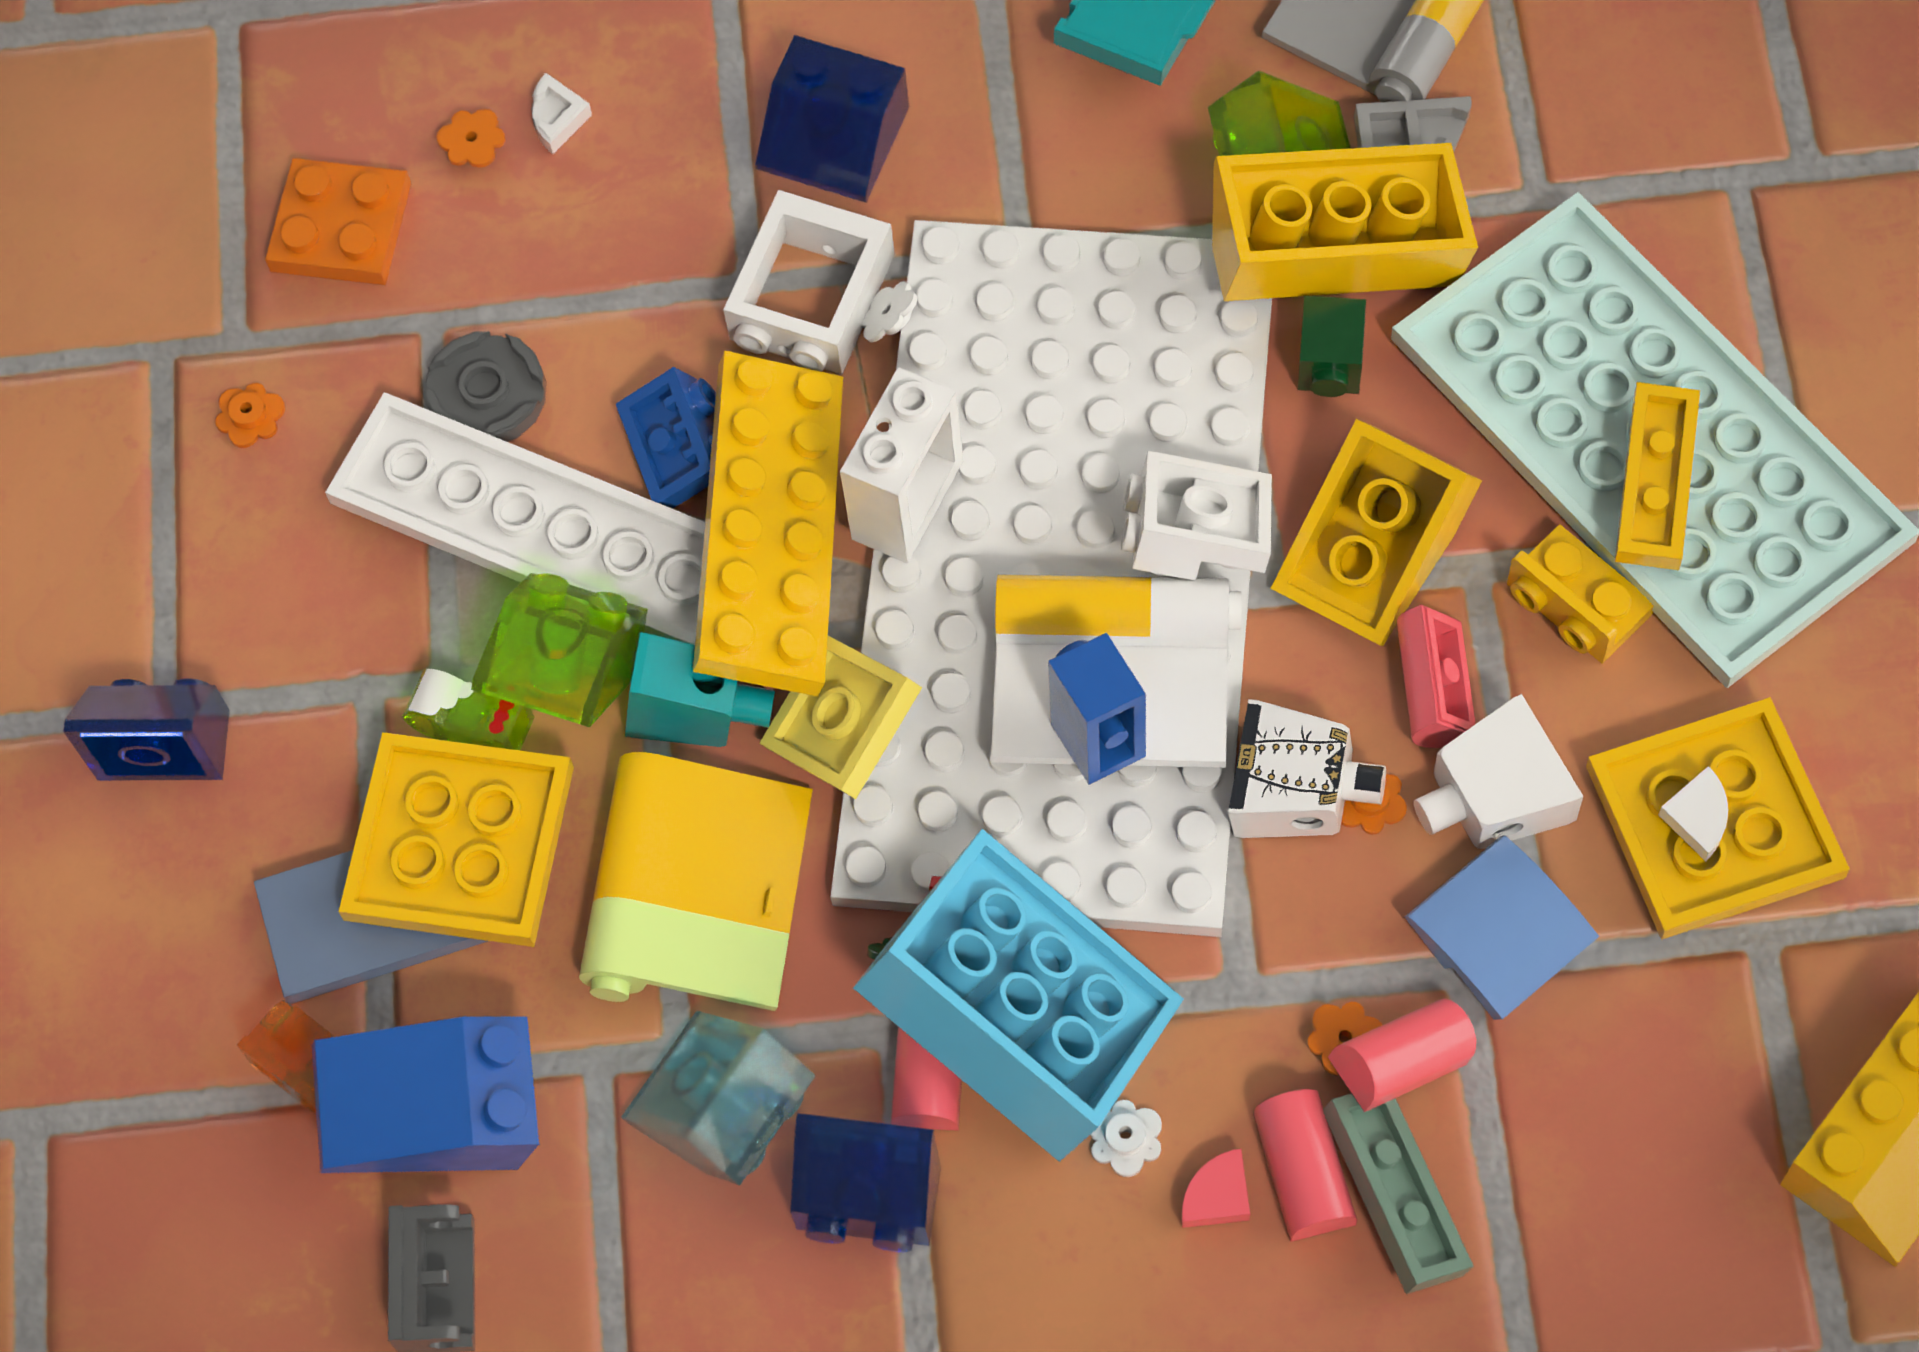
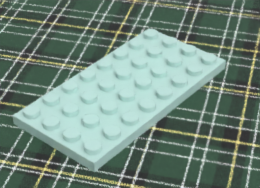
(1547, 365)

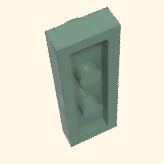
(1398, 1193)

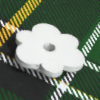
(889, 311)
(1127, 1154)

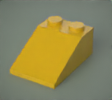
(1374, 532)

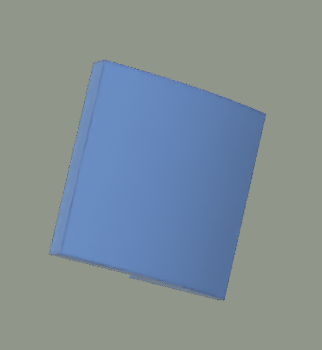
(1501, 927)

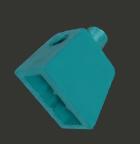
(687, 706)

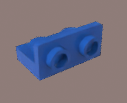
(671, 434)

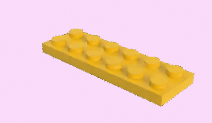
(769, 525)

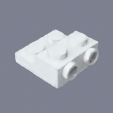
(1196, 514)

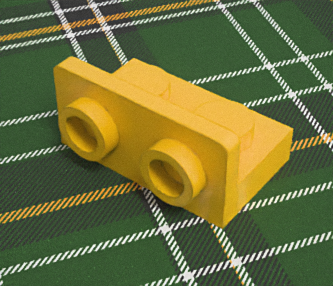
(1578, 594)

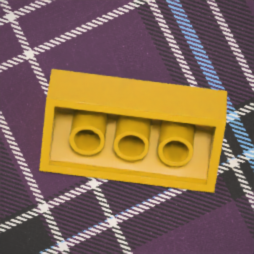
(1339, 221)
(1866, 1151)

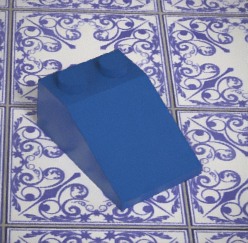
(426, 1097)

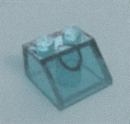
(720, 1096)

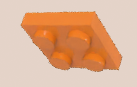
(338, 221)

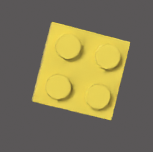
(848, 723)

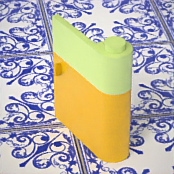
(695, 882)

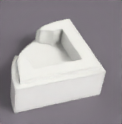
(557, 112)
(1699, 813)

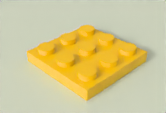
(1774, 830)
(457, 839)

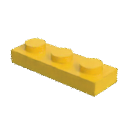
(1657, 476)

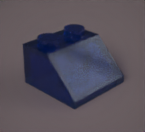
(832, 118)
(151, 730)
(864, 1181)

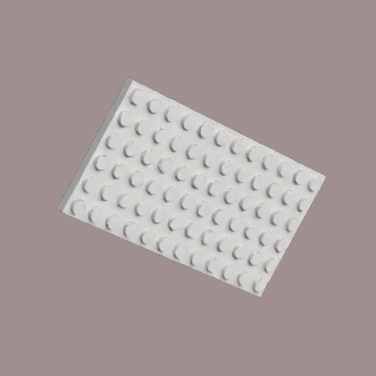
(1064, 376)

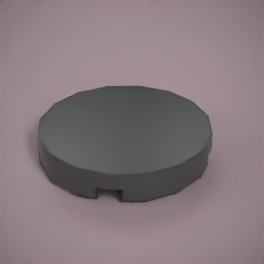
(487, 384)

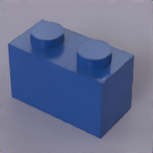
(1097, 707)

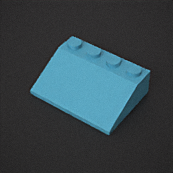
(1020, 996)

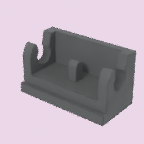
(431, 1279)

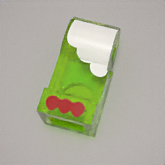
(453, 712)

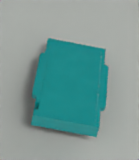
(1132, 34)

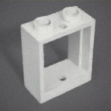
(821, 231)
(902, 474)

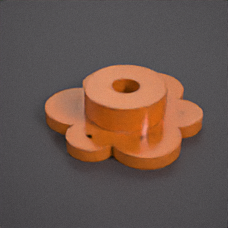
(471, 138)
(247, 427)
(1373, 816)
(1332, 1023)

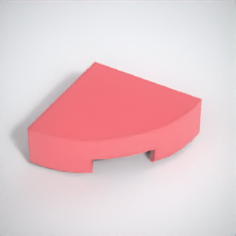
(1217, 1192)

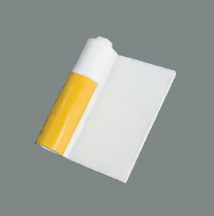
(1166, 633)

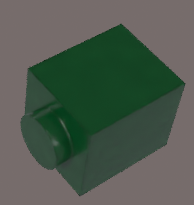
(1331, 345)

